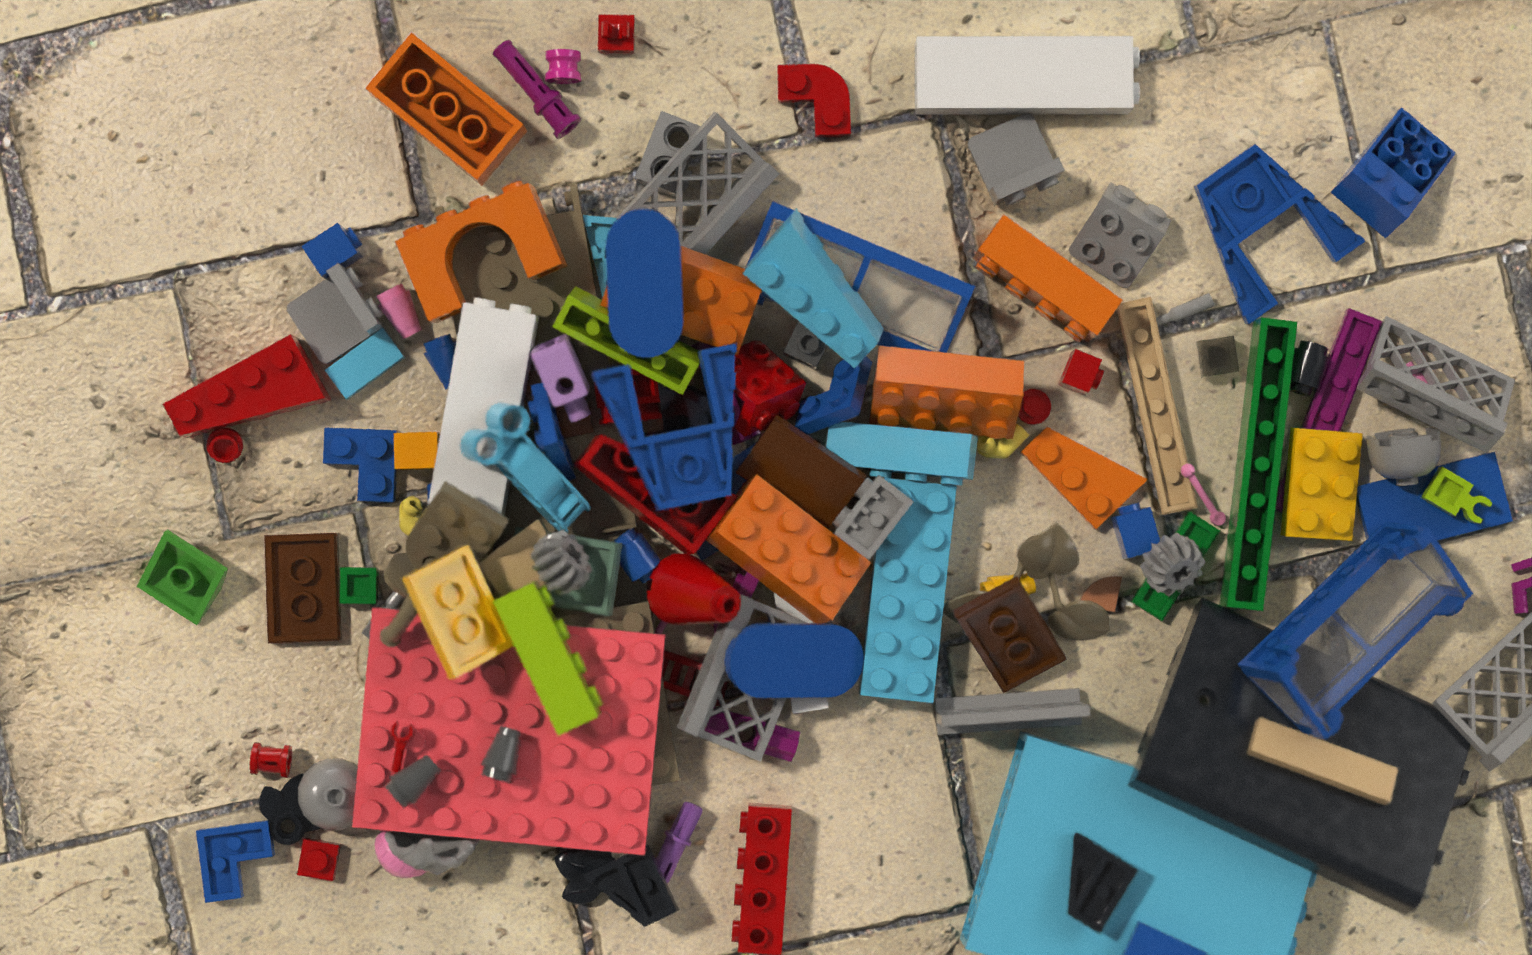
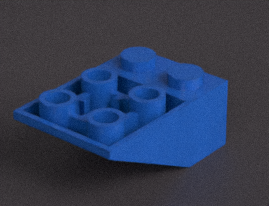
(1393, 173)

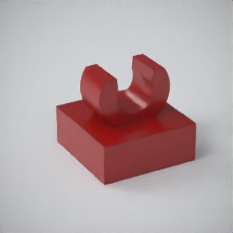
(616, 33)

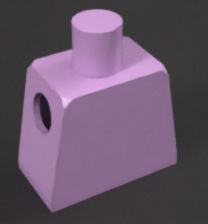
(559, 360)

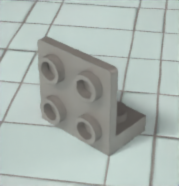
(872, 517)

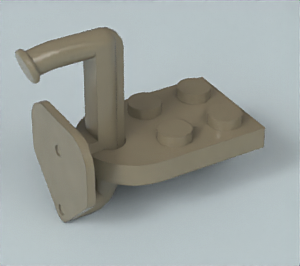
(445, 525)

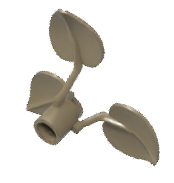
(1045, 556)

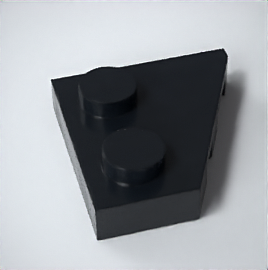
(683, 410)
(1096, 883)
(636, 886)

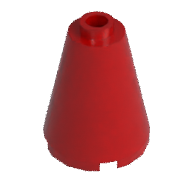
(691, 592)

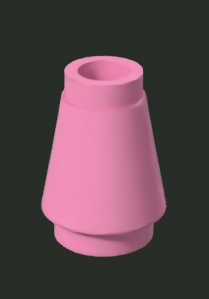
(400, 310)

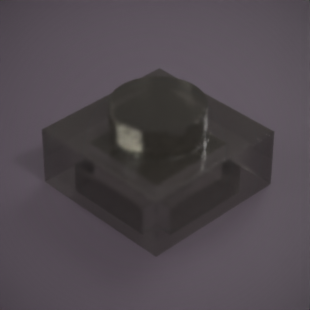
(1217, 356)

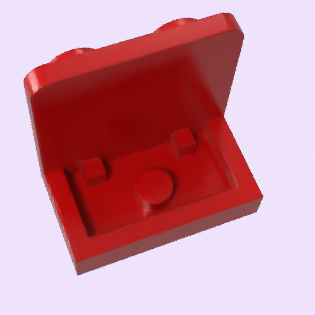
(765, 387)

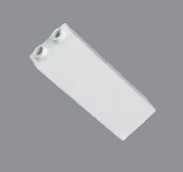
(1025, 75)
(487, 369)

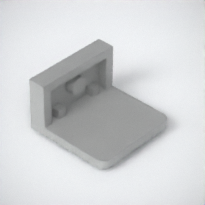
(1014, 160)
(1120, 235)
(335, 314)

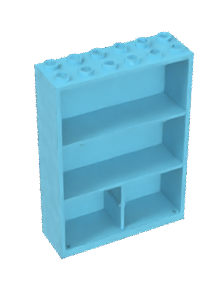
(1188, 878)

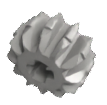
(561, 562)
(1172, 564)

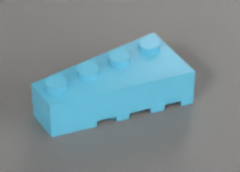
(814, 290)

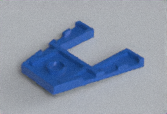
(1244, 199)
(684, 463)

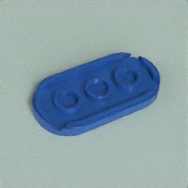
(644, 282)
(794, 660)

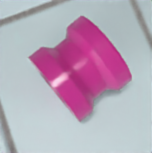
(563, 66)

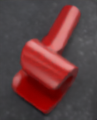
(400, 745)

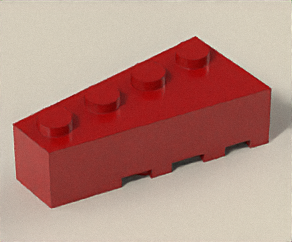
(255, 388)
(614, 471)

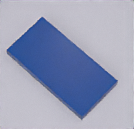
(1388, 502)

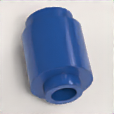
(637, 556)

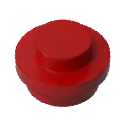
(1034, 407)
(224, 445)

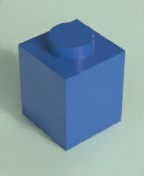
(333, 247)
(1135, 530)

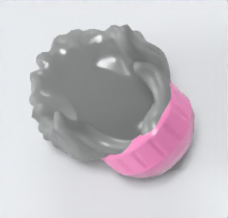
(415, 854)

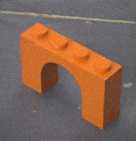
(430, 249)

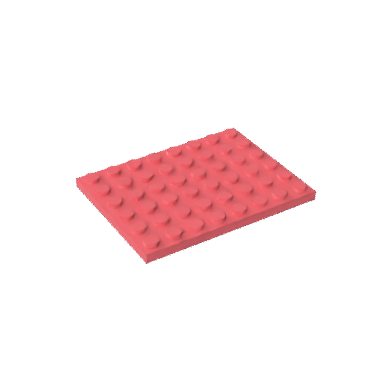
(568, 788)

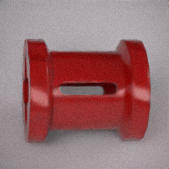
(270, 760)

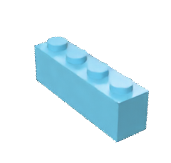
(905, 451)

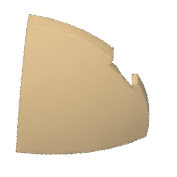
(511, 563)

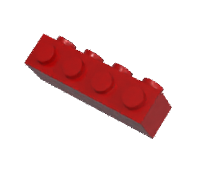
(764, 878)

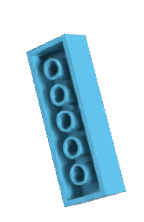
(909, 597)

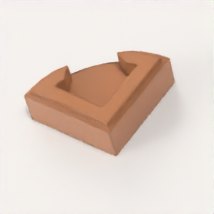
(1104, 592)

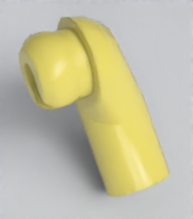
(1002, 447)
(409, 513)

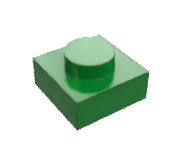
(358, 585)

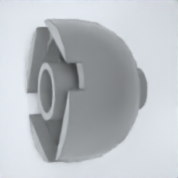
(1404, 454)
(328, 793)

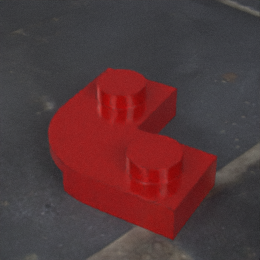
(824, 88)

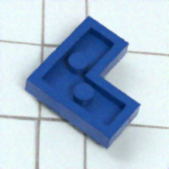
(840, 402)
(549, 437)
(372, 452)
(221, 854)

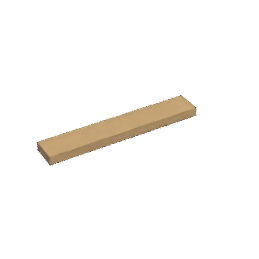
(1156, 405)

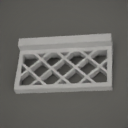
(729, 206)
(1429, 400)
(710, 682)
(1009, 711)
(1518, 728)

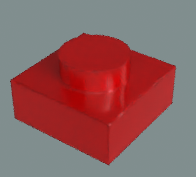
(319, 859)

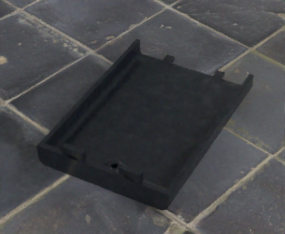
(1201, 766)

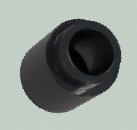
(1308, 368)

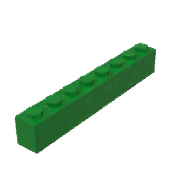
(1258, 464)

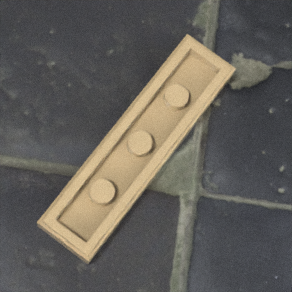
(1322, 761)

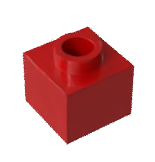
(1081, 372)

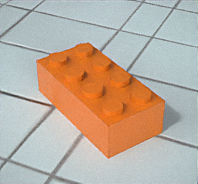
(446, 109)
(1046, 280)
(715, 300)
(946, 392)
(788, 551)

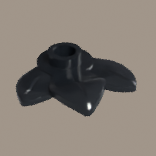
(283, 806)
(573, 866)

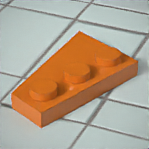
(1082, 477)

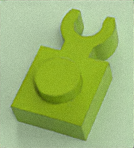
(1451, 493)

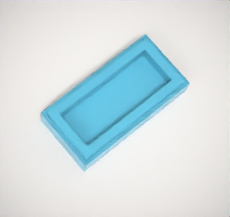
(364, 363)

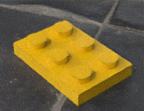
(1321, 484)
(458, 611)

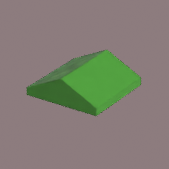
(183, 577)

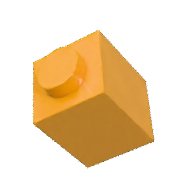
(415, 450)

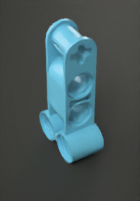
(525, 466)

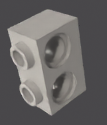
(660, 152)

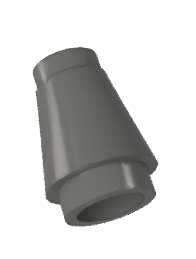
(502, 755)
(412, 781)

